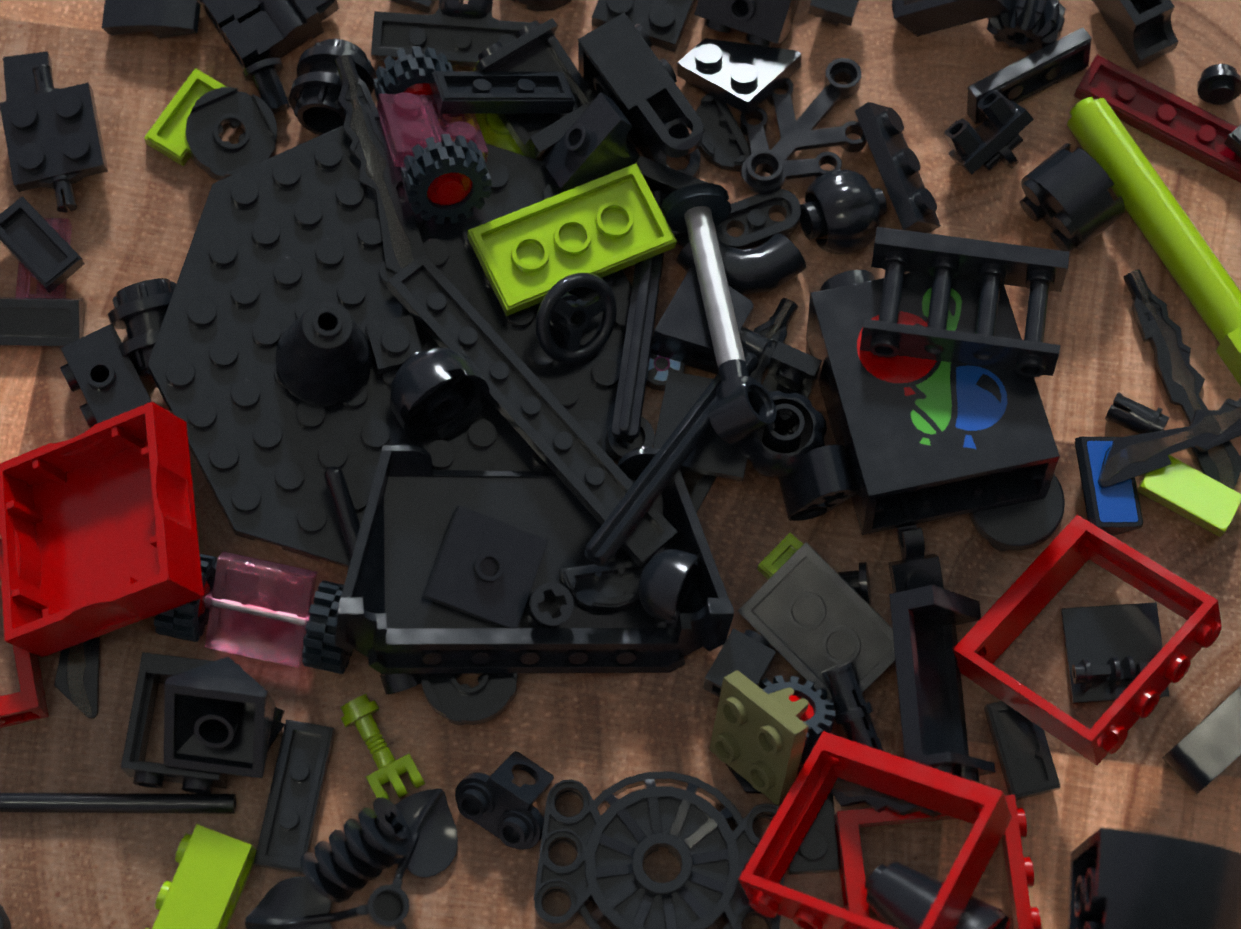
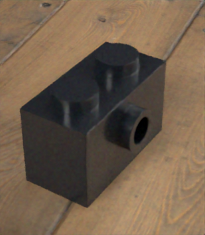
(762, 19)
(103, 376)

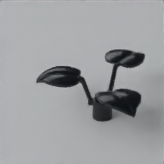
(435, 842)

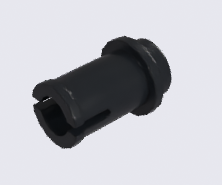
(1136, 416)

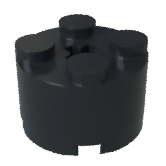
(1071, 198)

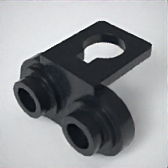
(502, 805)

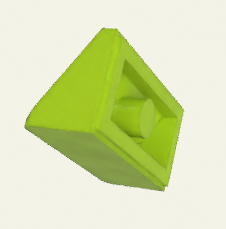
(1192, 495)

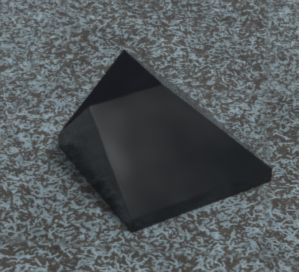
(217, 720)

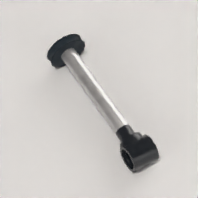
(741, 402)

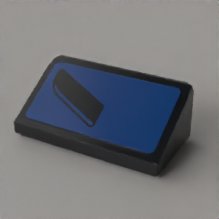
(1110, 508)

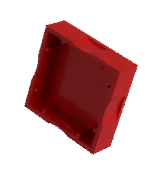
(98, 531)

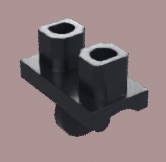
(993, 138)

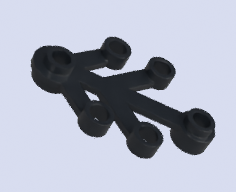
(800, 133)

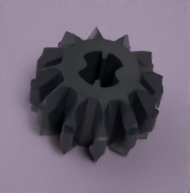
(1029, 24)

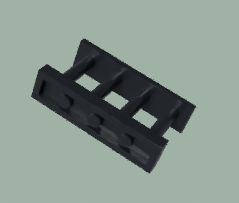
(967, 259)

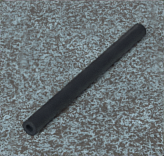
(117, 803)

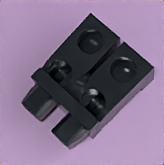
(267, 27)

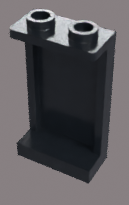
(931, 680)

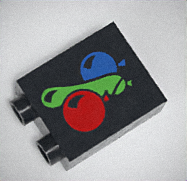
(924, 431)

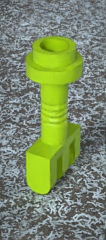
(360, 712)

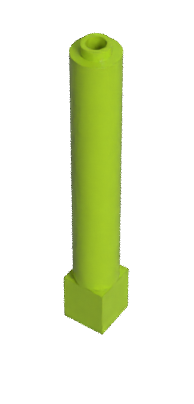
(1163, 224)

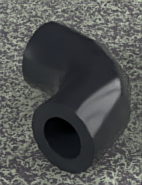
(755, 268)

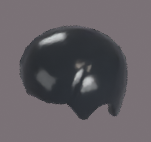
(666, 583)

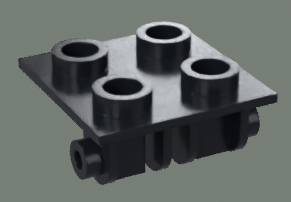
(1109, 648)

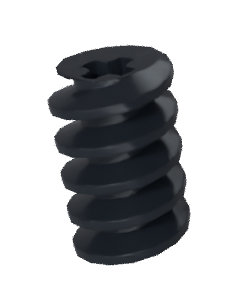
(358, 852)

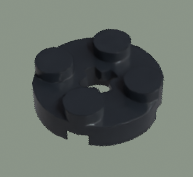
(239, 110)
(466, 704)

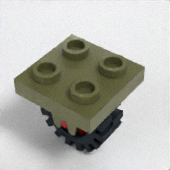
(769, 729)

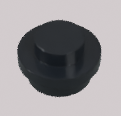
(1219, 84)

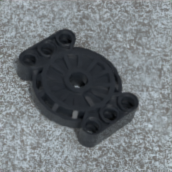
(632, 827)

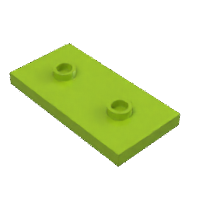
(577, 231)

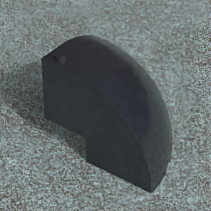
(1153, 883)

